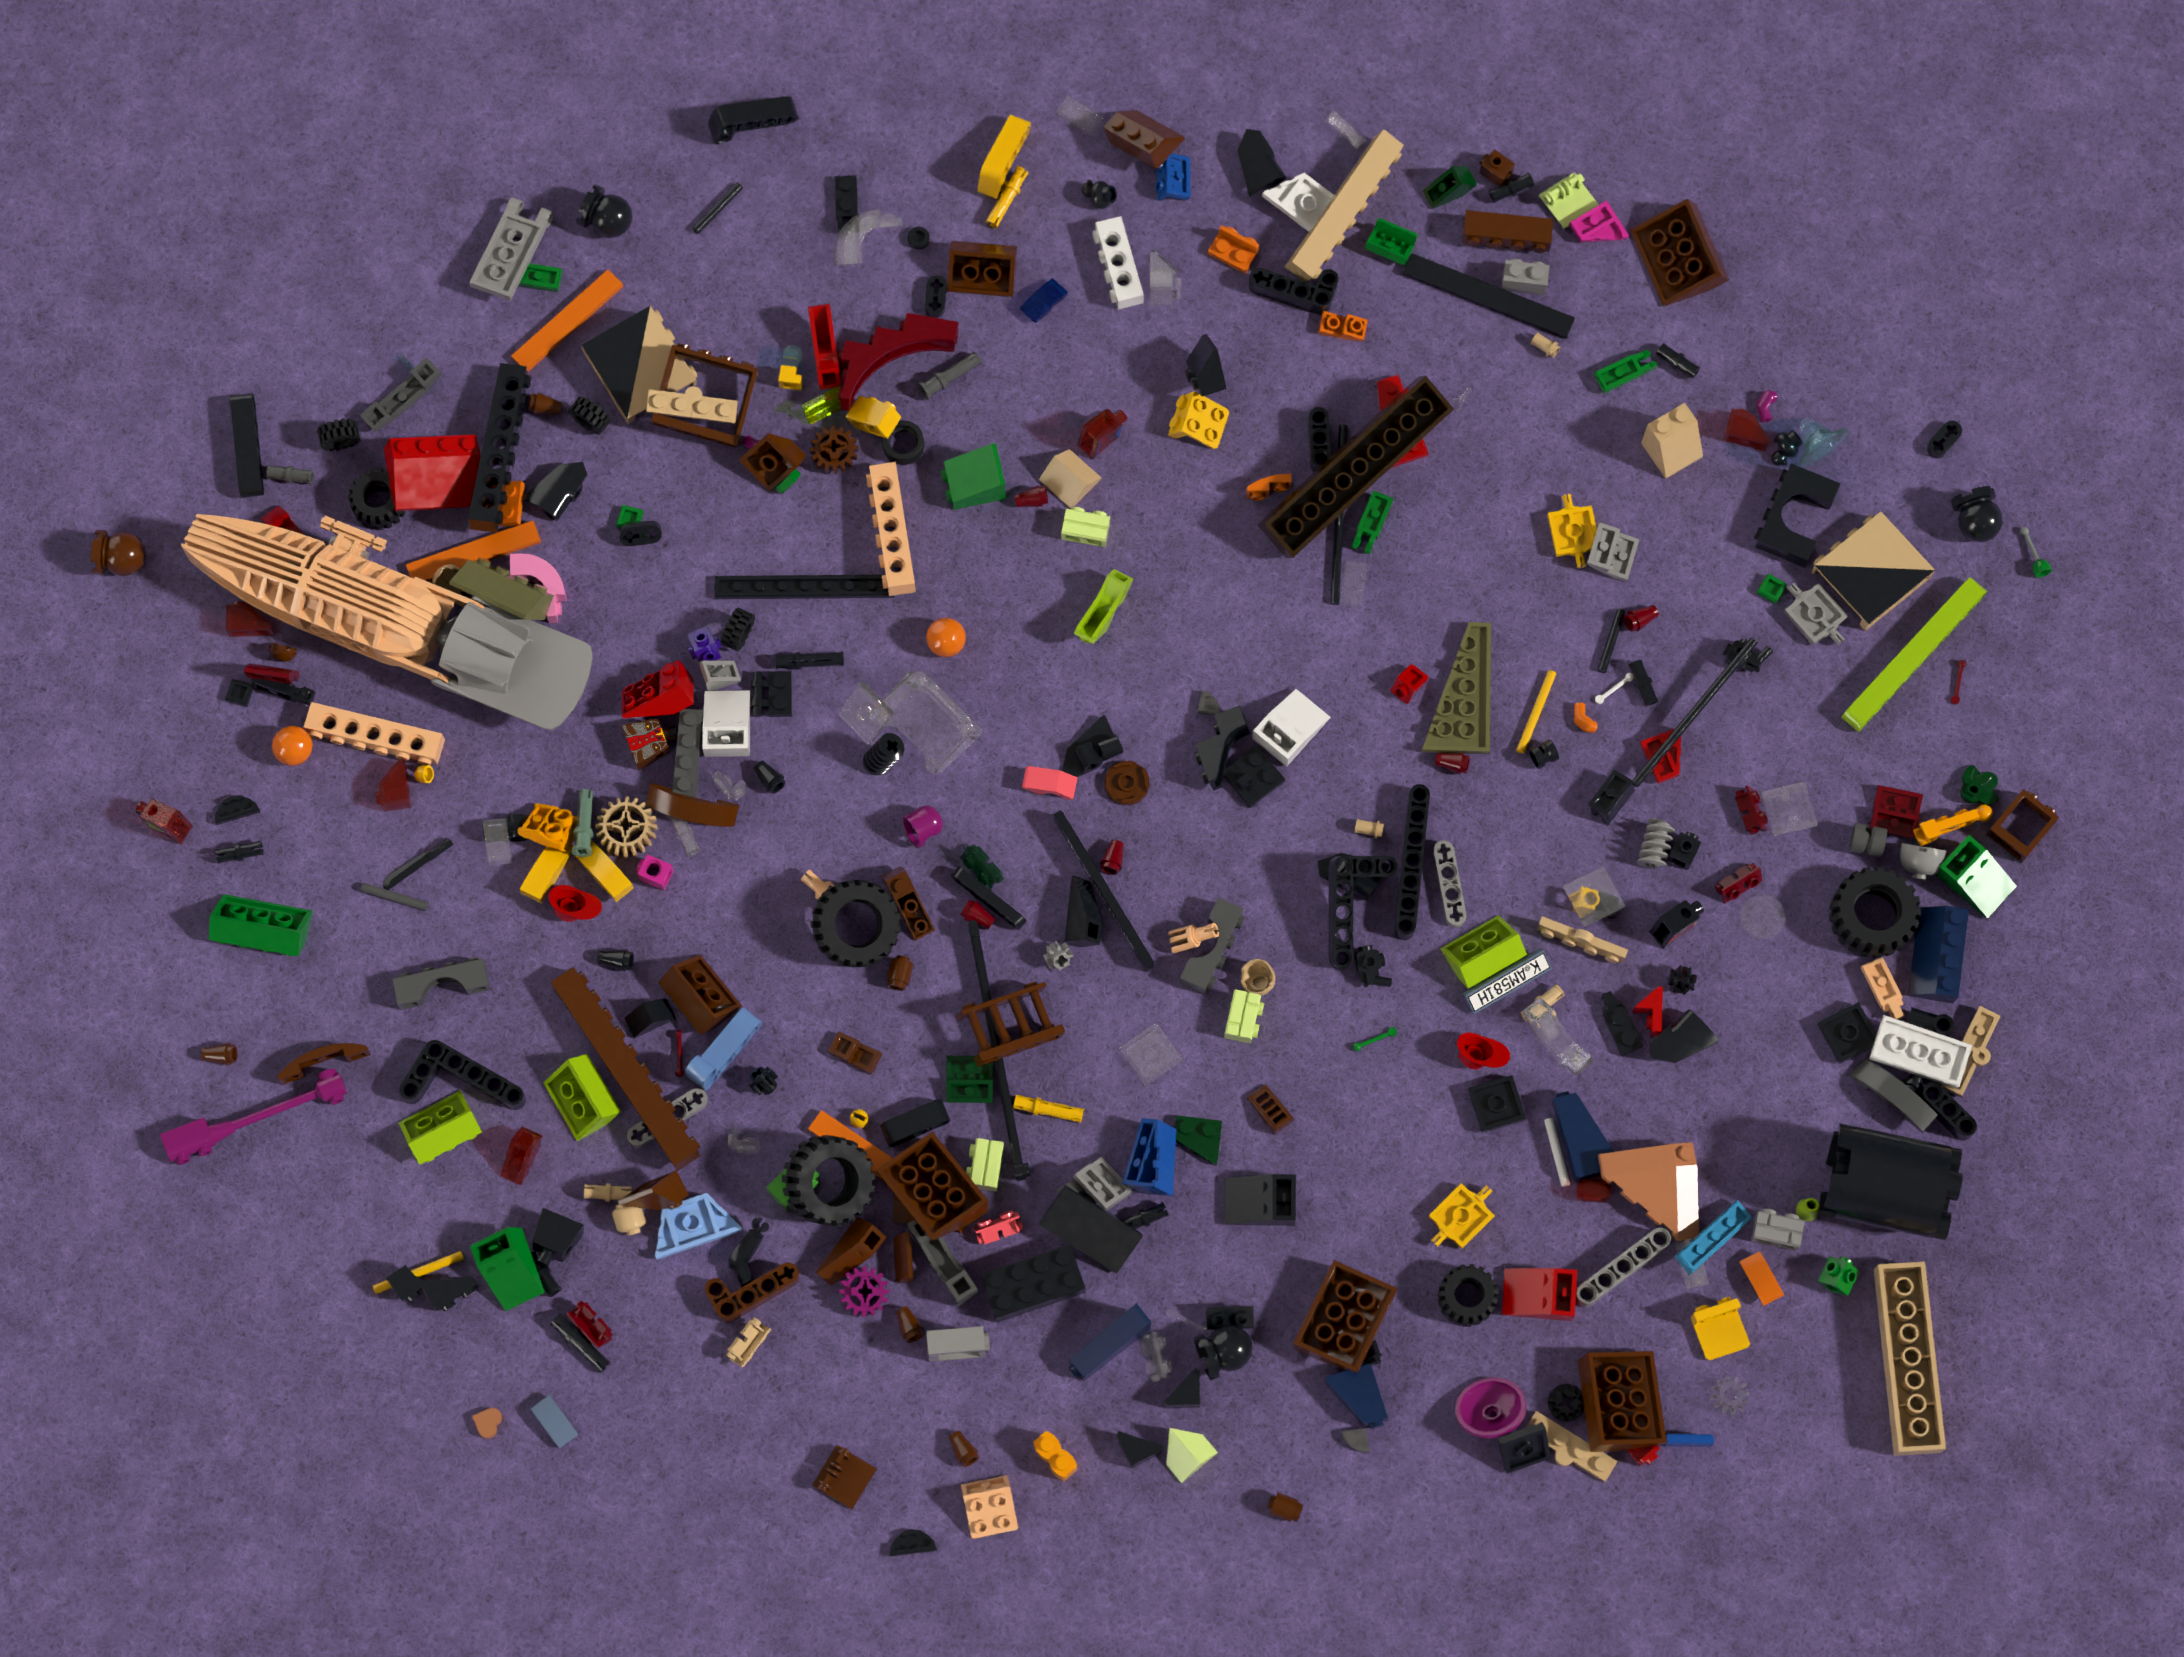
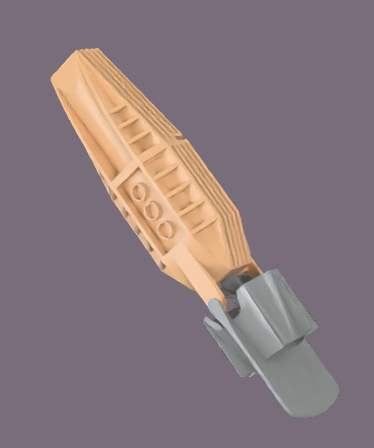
(393, 617)

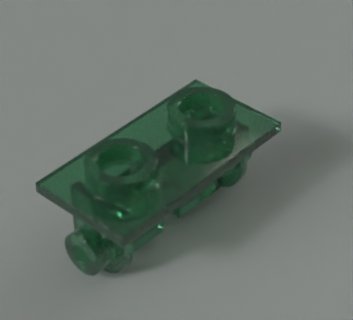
(974, 859)

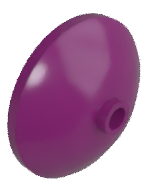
(1488, 1399)

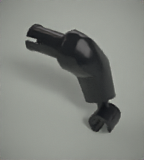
(745, 1251)

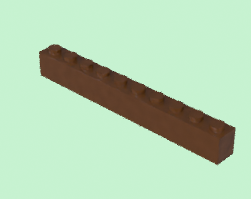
(625, 1068)

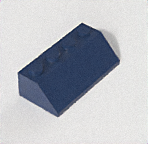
(1938, 953)

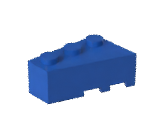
(1152, 1159)

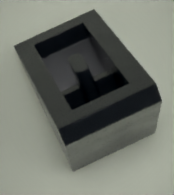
(649, 1016)
(1186, 1394)
(1137, 1449)

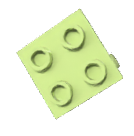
(1568, 199)

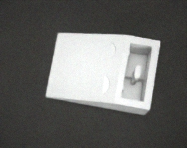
(726, 723)
(1290, 727)

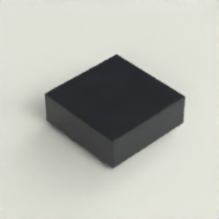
(239, 693)

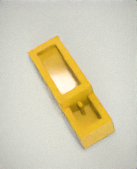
(544, 873)
(606, 873)

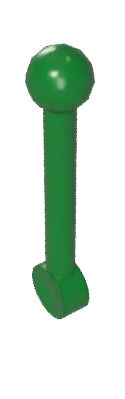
(1391, 1032)

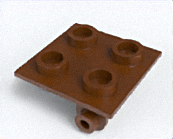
(844, 1476)

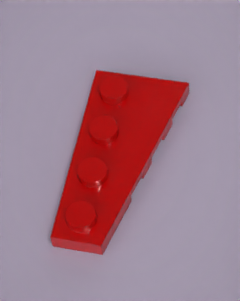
(1387, 391)

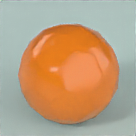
(946, 637)
(292, 745)

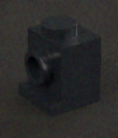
(1681, 856)

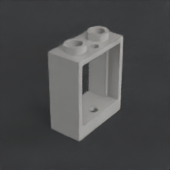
(957, 1344)

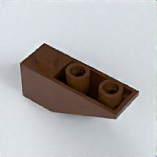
(909, 904)
(853, 1249)

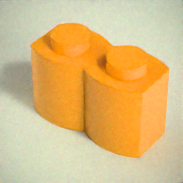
(1060, 1461)

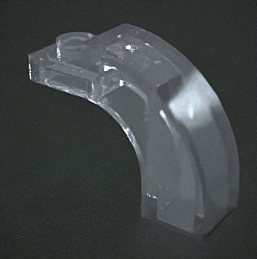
(850, 238)
(1554, 1038)

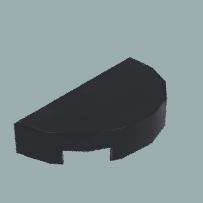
(235, 808)
(912, 1543)

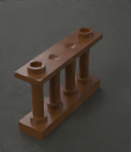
(1007, 1045)

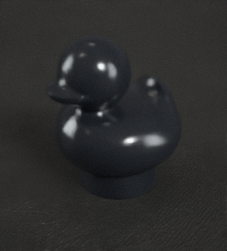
(1100, 192)
(1789, 444)

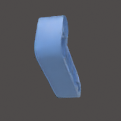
(723, 1050)

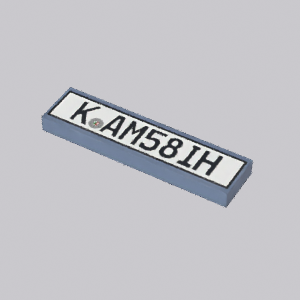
(1507, 981)

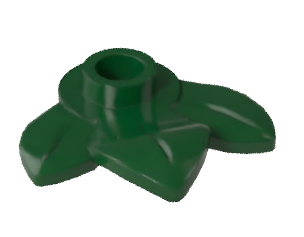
(1980, 784)

